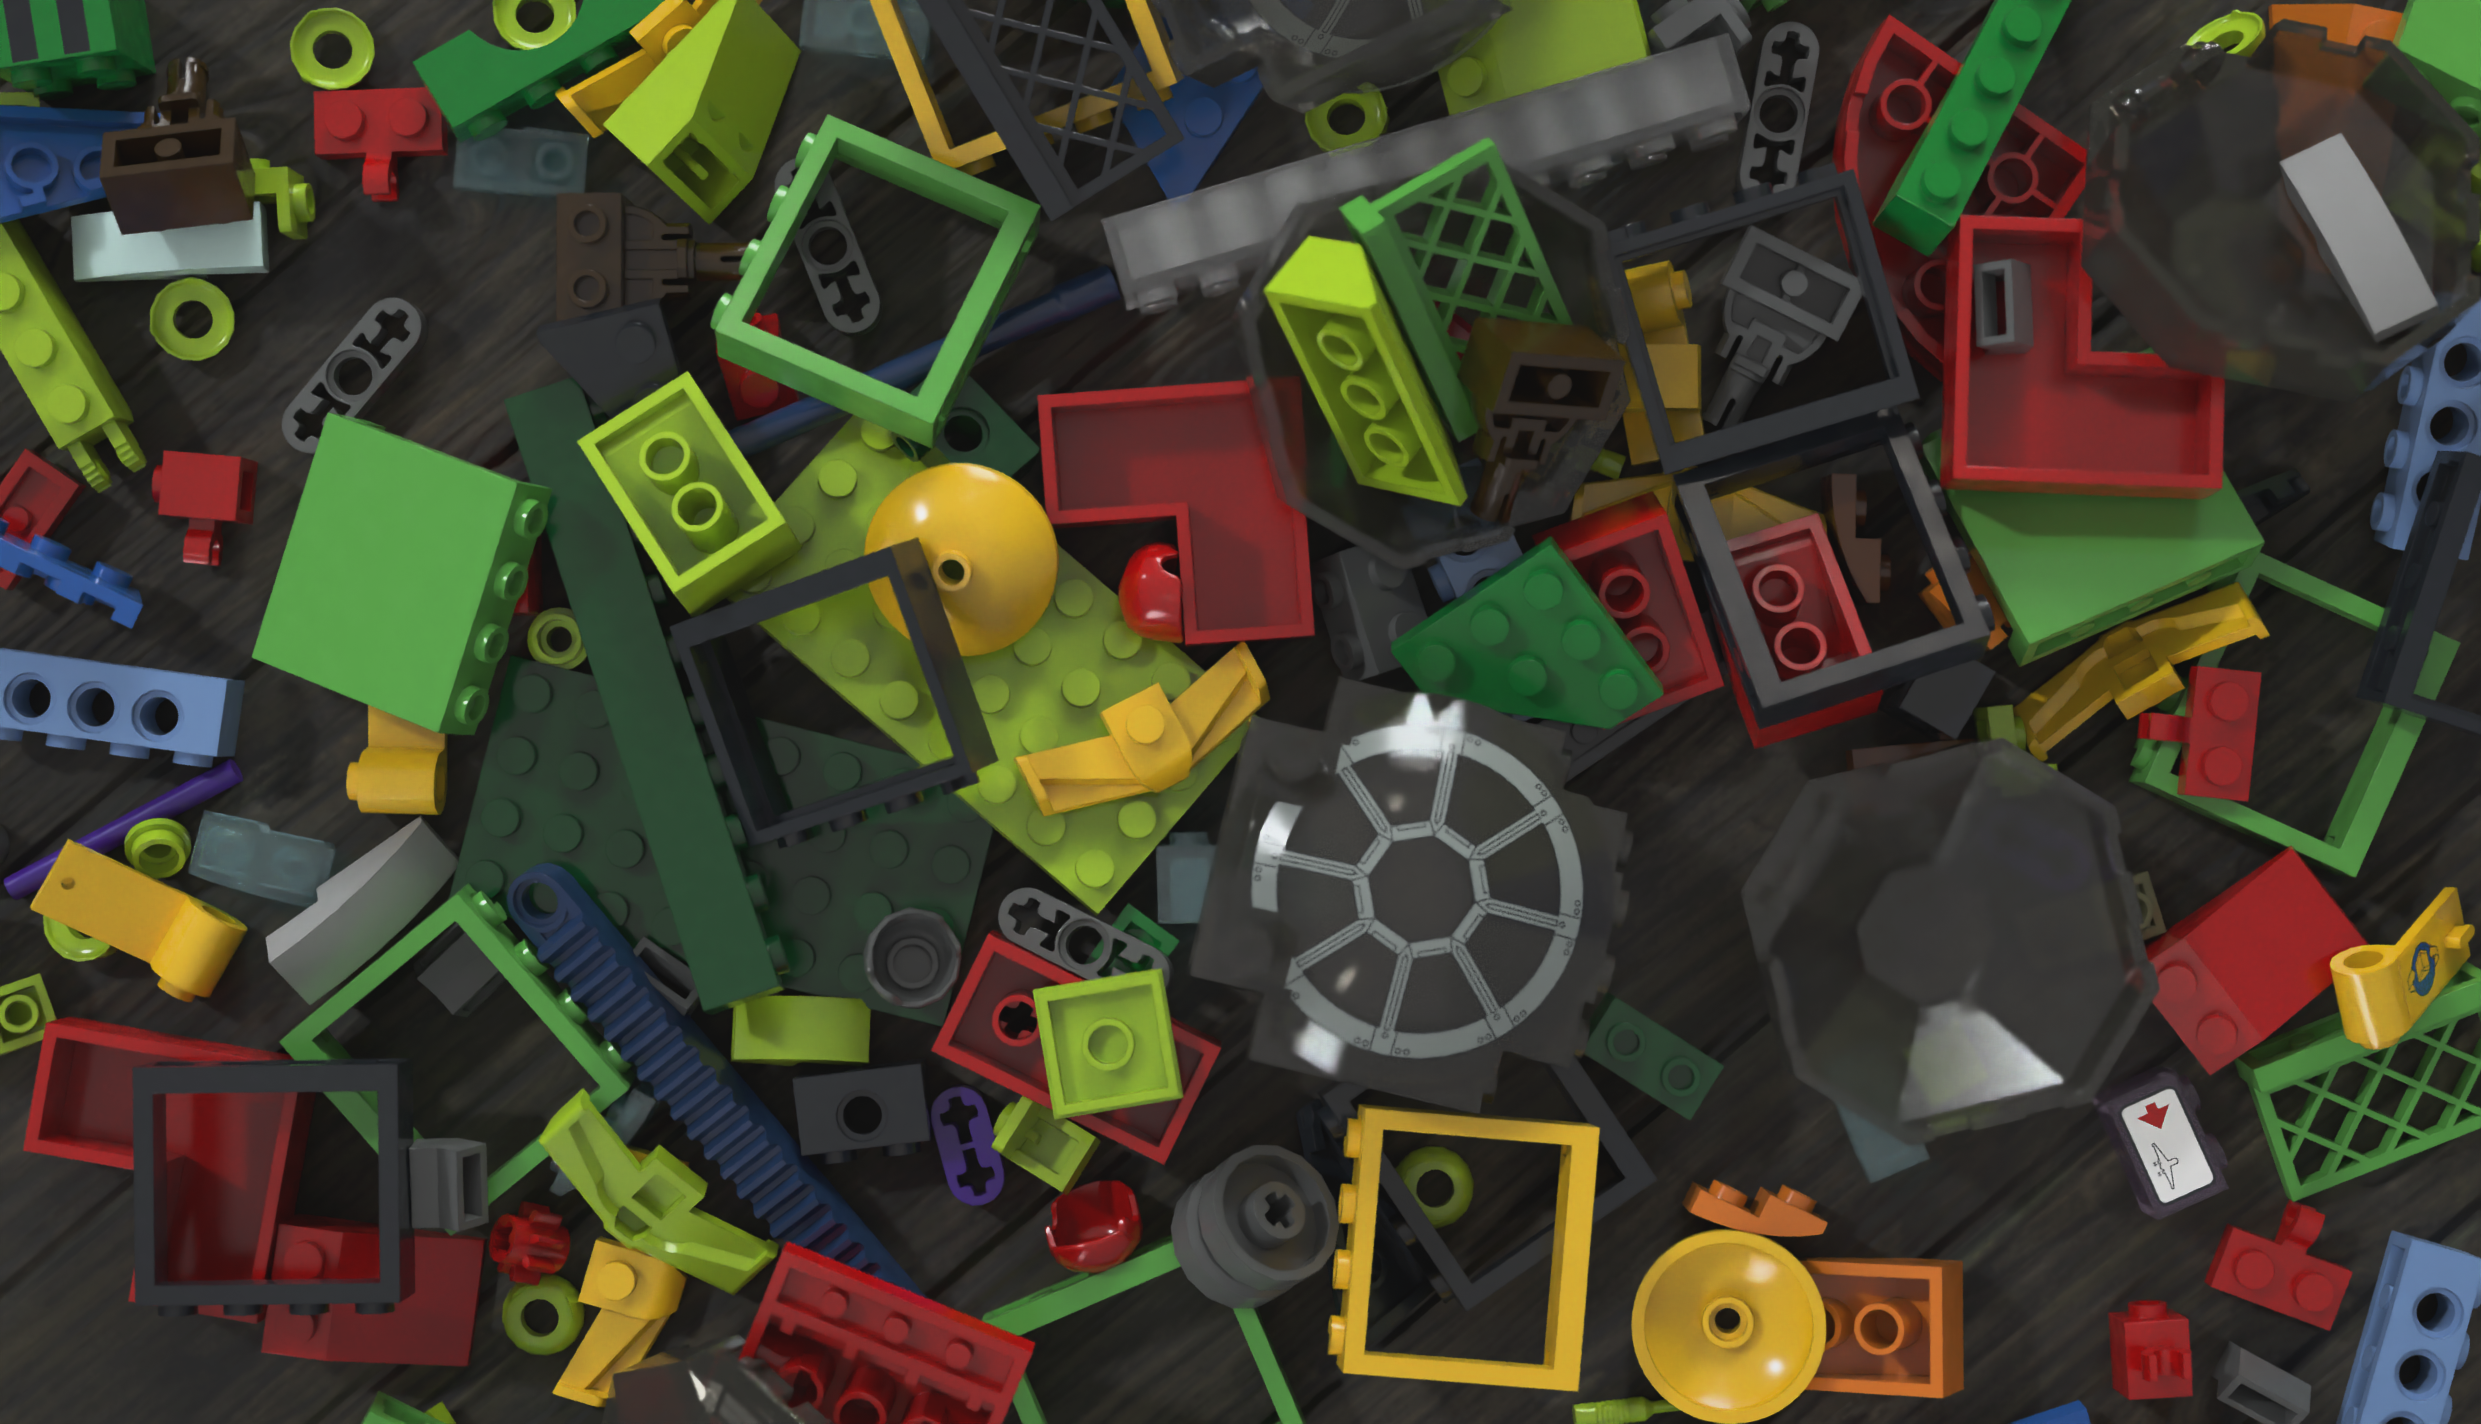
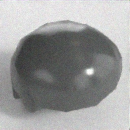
(912, 958)

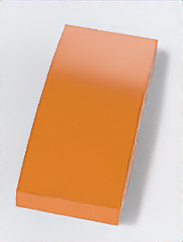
(1770, 1214)

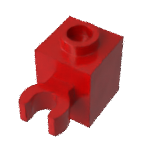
(206, 492)
(2150, 1351)

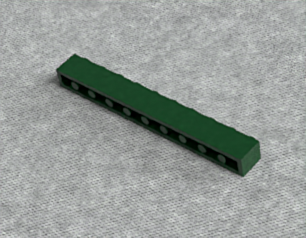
(649, 707)

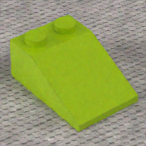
(1544, 46)
(689, 495)

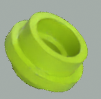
(540, 639)
(157, 847)

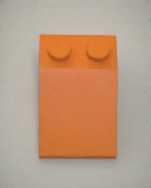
(1890, 1326)

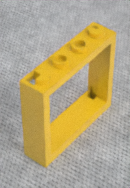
(1090, 112)
(1569, 1256)

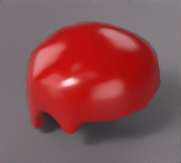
(1153, 593)
(1094, 1226)

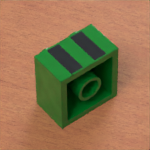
(72, 44)

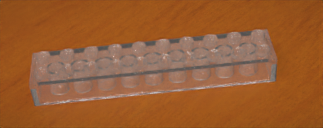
(1547, 134)

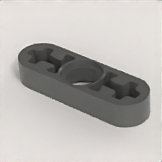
(1801, 72)
(861, 284)
(327, 377)
(1051, 909)

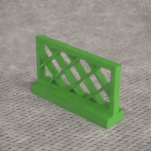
(1403, 275)
(2322, 1049)

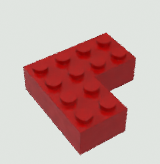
(2060, 411)
(1196, 461)
(228, 1154)

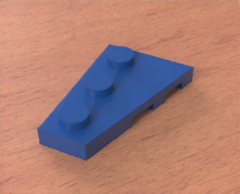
(53, 156)
(69, 579)

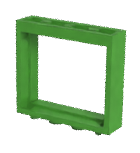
(833, 383)
(2376, 771)
(523, 971)
(1091, 1288)

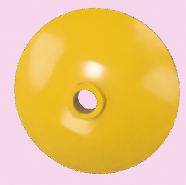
(988, 528)
(1739, 1370)

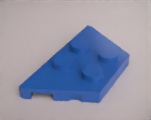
(1204, 118)

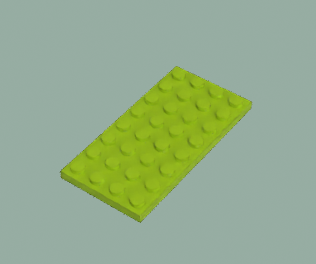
(1031, 693)

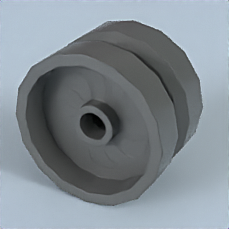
(1255, 1226)

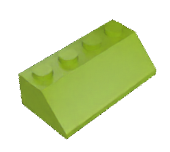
(1364, 372)

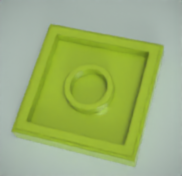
(1108, 1043)

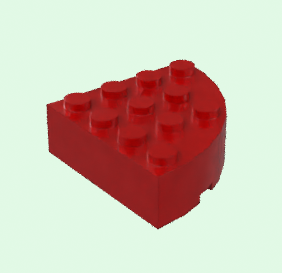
(1879, 124)

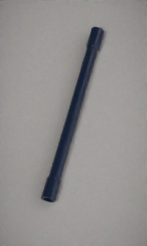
(1061, 303)

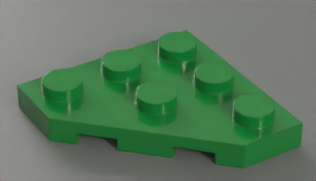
(1531, 647)

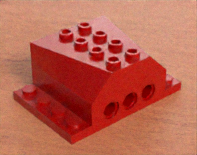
(879, 1350)

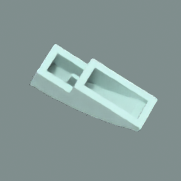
(196, 251)

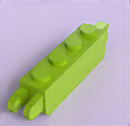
(59, 362)

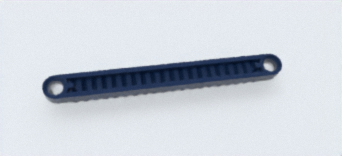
(694, 1077)

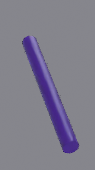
(114, 833)

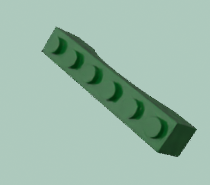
(1968, 123)

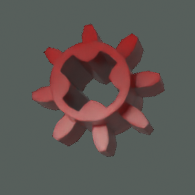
(529, 1243)

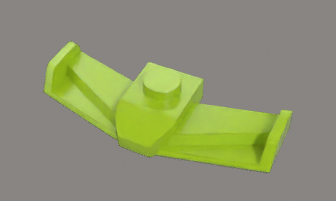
(651, 1201)

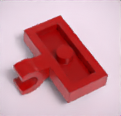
(378, 128)
(34, 501)
(2214, 732)
(2280, 1270)

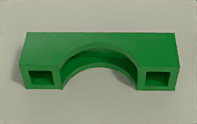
(484, 83)

